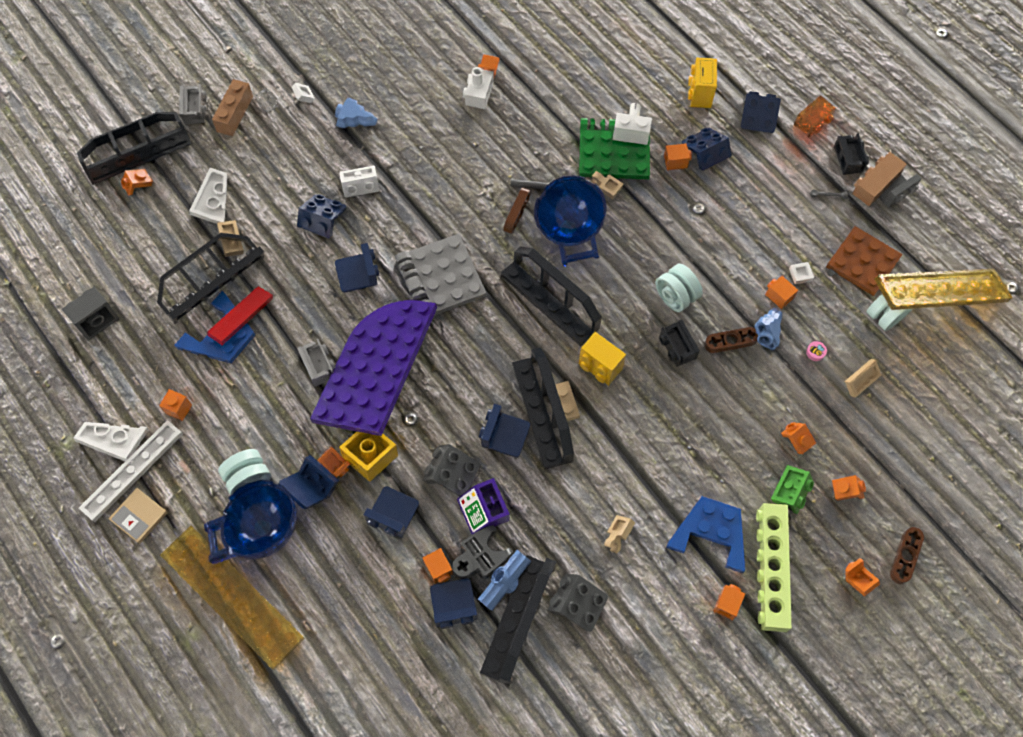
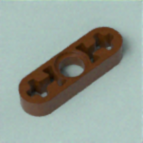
(517, 210)
(725, 345)
(899, 561)

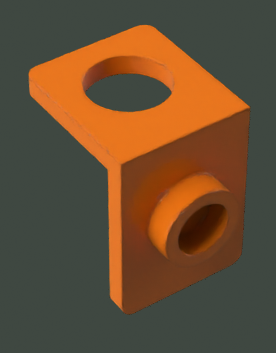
(489, 63)

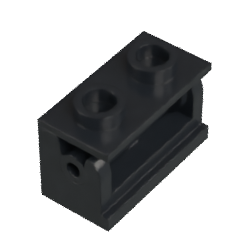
(851, 154)
(679, 343)

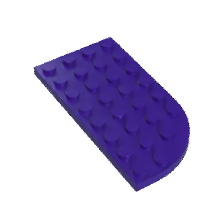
(374, 367)

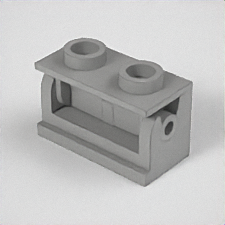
(192, 104)
(316, 362)

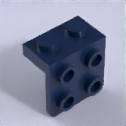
(760, 112)
(709, 147)
(319, 215)
(357, 271)
(504, 432)
(310, 484)
(392, 512)
(453, 603)

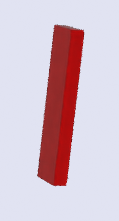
(240, 315)

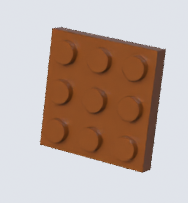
(863, 259)

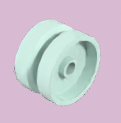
(679, 287)
(889, 317)
(243, 469)

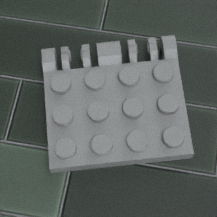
(441, 274)

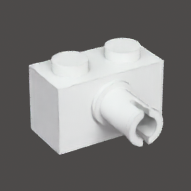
(478, 88)
(632, 126)

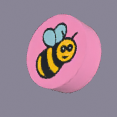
(816, 351)

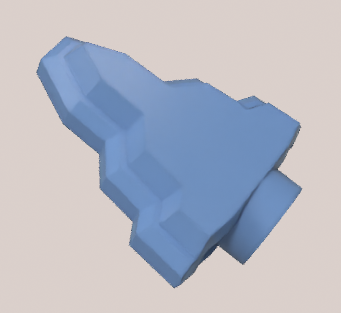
(353, 114)
(769, 329)

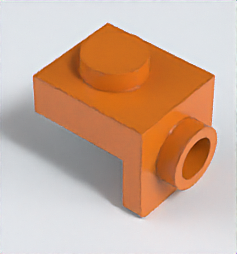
(135, 179)
(799, 437)
(334, 462)
(848, 488)
(861, 578)

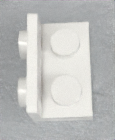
(359, 181)

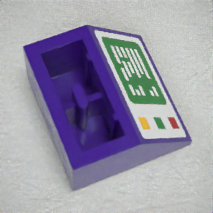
(483, 506)

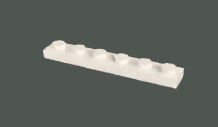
(130, 471)

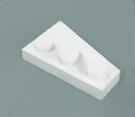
(211, 198)
(111, 440)

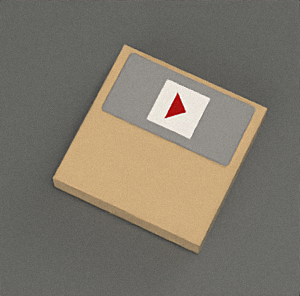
(138, 515)

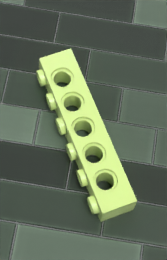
(778, 516)

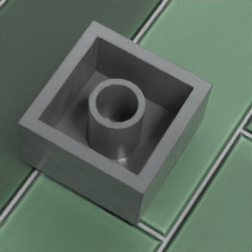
(90, 313)

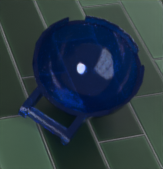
(571, 214)
(253, 523)

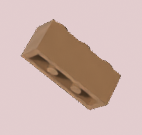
(232, 107)
(878, 178)

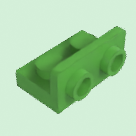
(793, 488)

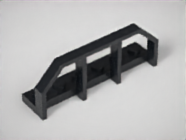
(136, 155)
(208, 288)
(546, 302)
(538, 413)
(517, 620)

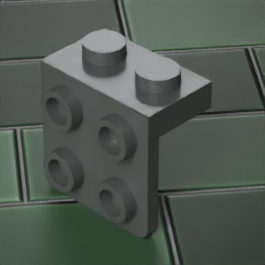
(900, 189)
(451, 469)
(578, 601)

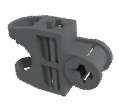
(479, 556)

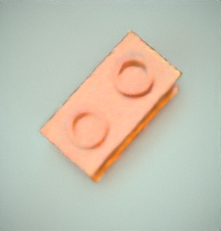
(815, 116)

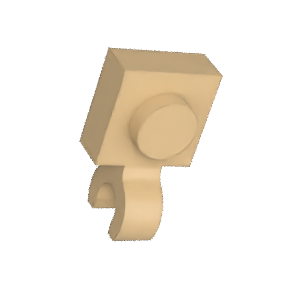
(609, 185)
(618, 530)

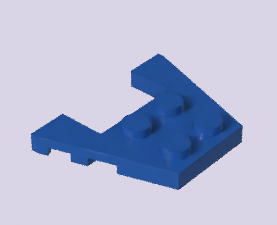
(227, 352)
(715, 523)

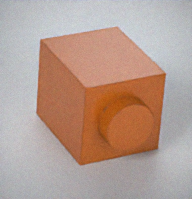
(677, 156)
(781, 291)
(175, 405)
(438, 566)
(729, 601)

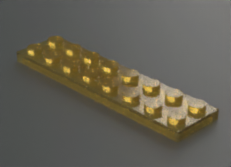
(942, 288)
(233, 598)

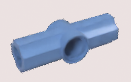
(504, 580)

